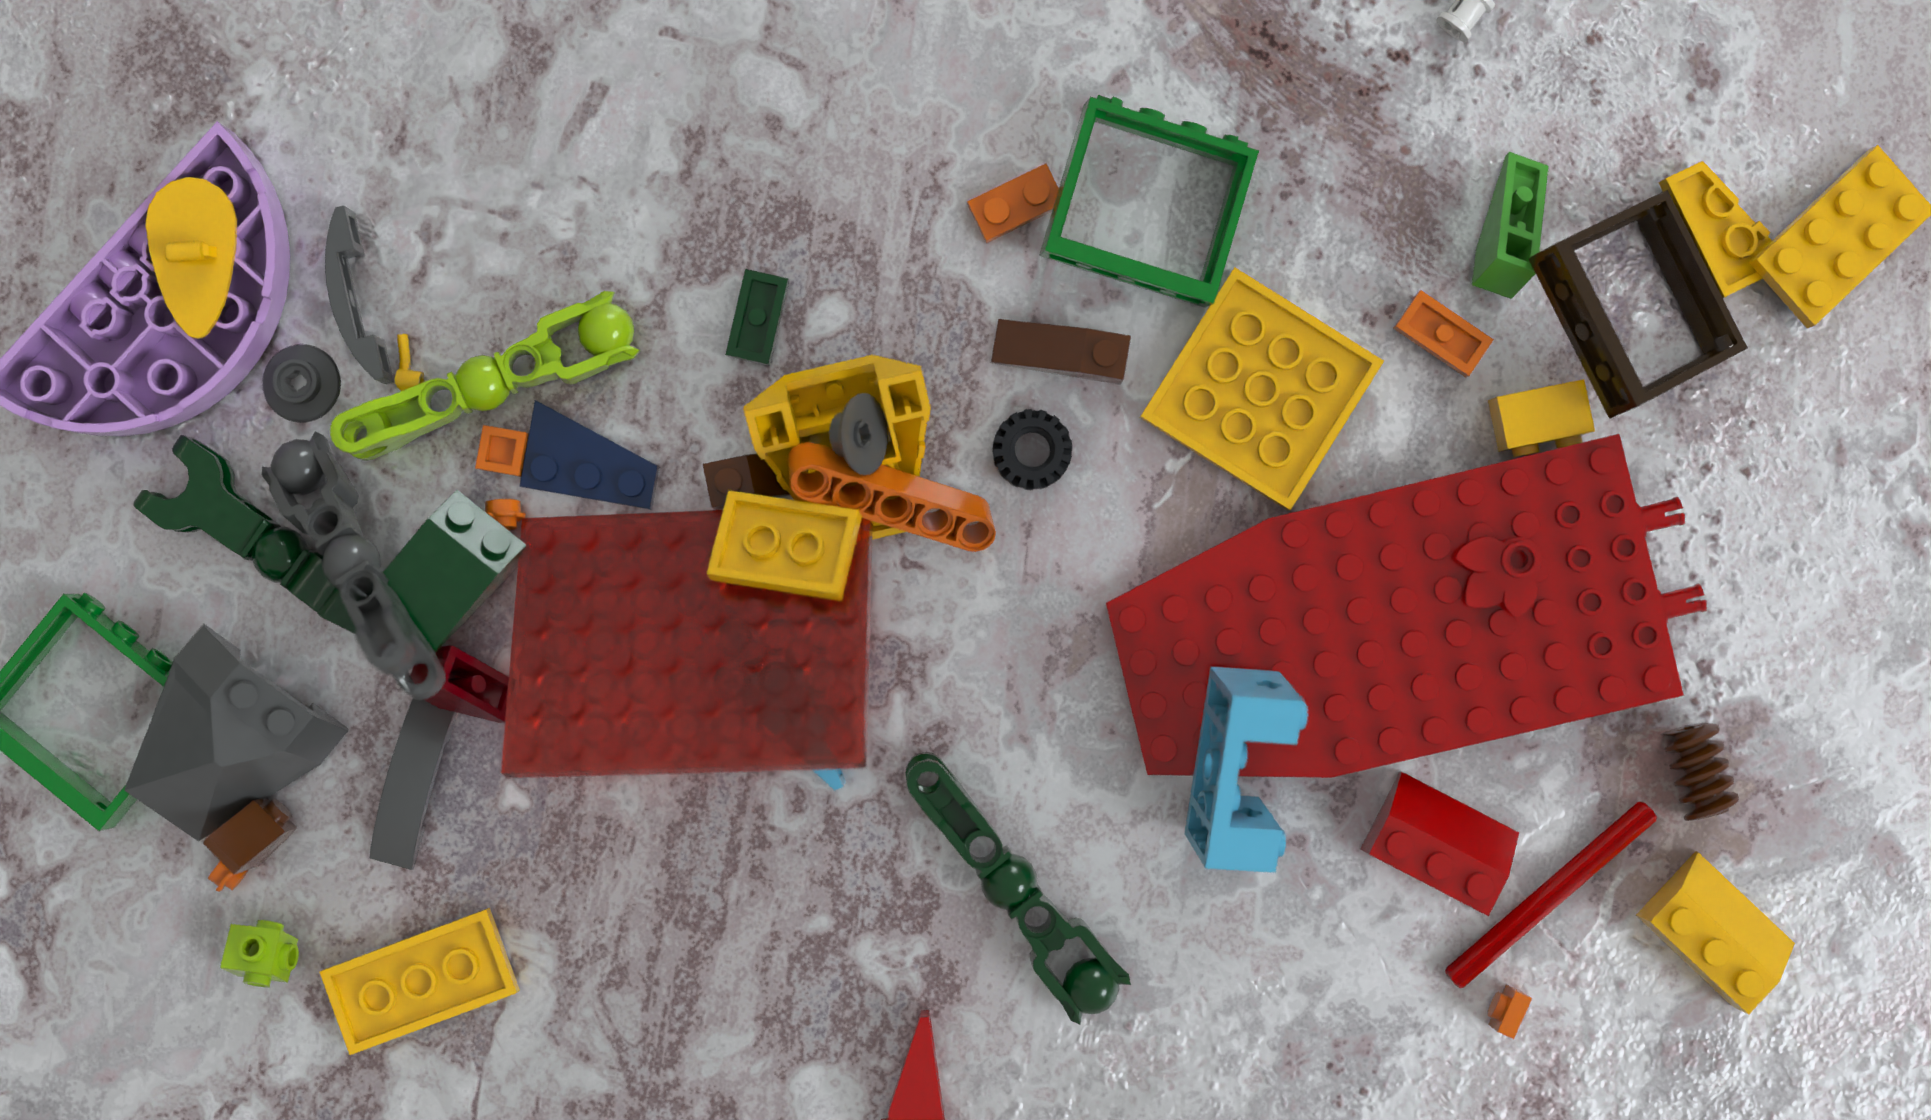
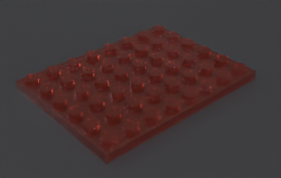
(656, 669)

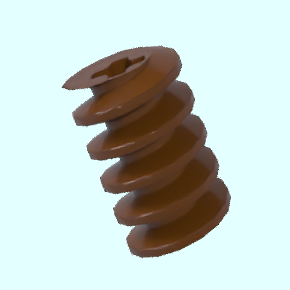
(1701, 770)

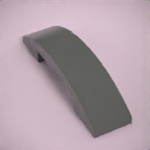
(342, 244)
(410, 784)

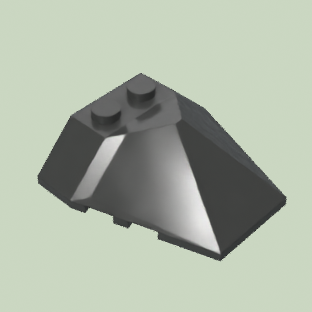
(224, 738)

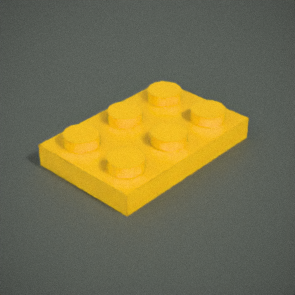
(784, 545)

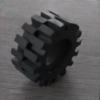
(1032, 422)

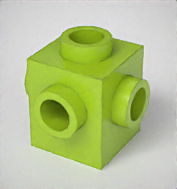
(260, 953)

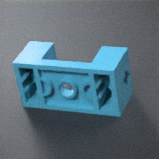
(1221, 824)

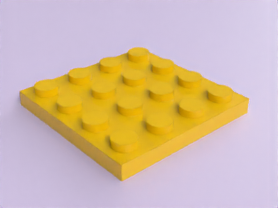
(1261, 389)

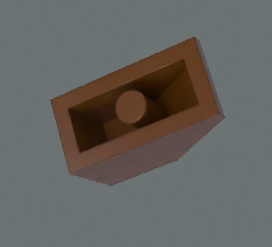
(743, 475)
(251, 835)

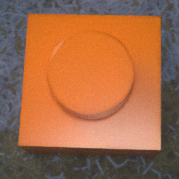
(502, 450)
(1508, 1010)

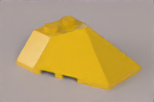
(805, 402)

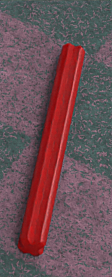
(1550, 894)

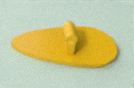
(192, 250)

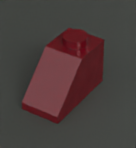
(468, 686)

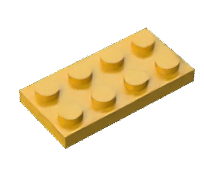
(1842, 236)
(419, 981)

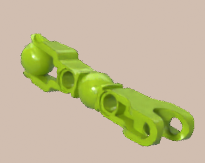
(487, 381)

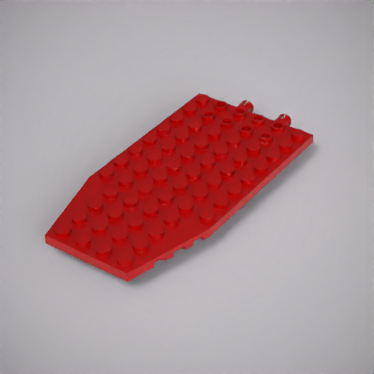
(1375, 623)

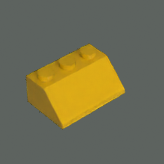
(1719, 933)

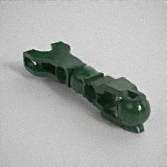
(216, 508)
(1012, 885)

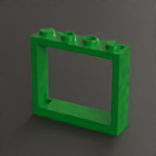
(1187, 137)
(32, 755)

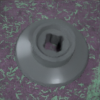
(311, 400)
(860, 434)

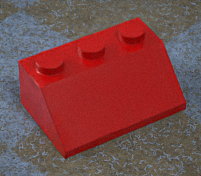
(1443, 843)

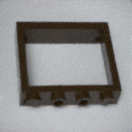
(1590, 327)

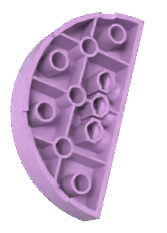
(108, 346)

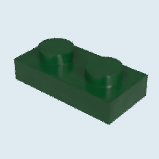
(757, 317)

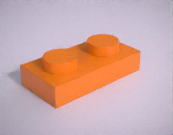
(1014, 203)
(1443, 333)

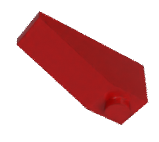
(918, 1085)

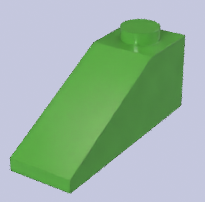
(1511, 227)

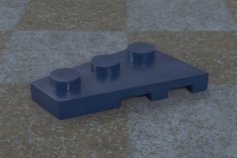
(583, 464)

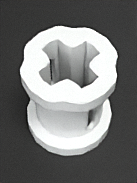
(1463, 16)

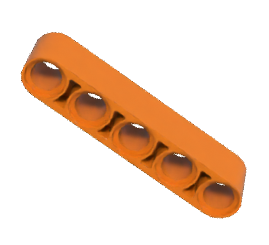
(905, 512)

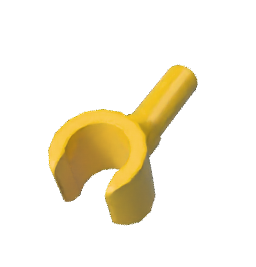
(404, 376)

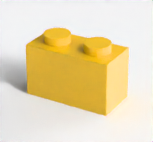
(1541, 416)

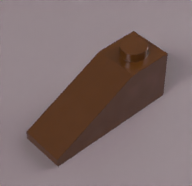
(1062, 350)

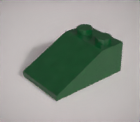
(452, 567)

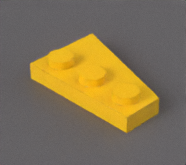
(1718, 226)

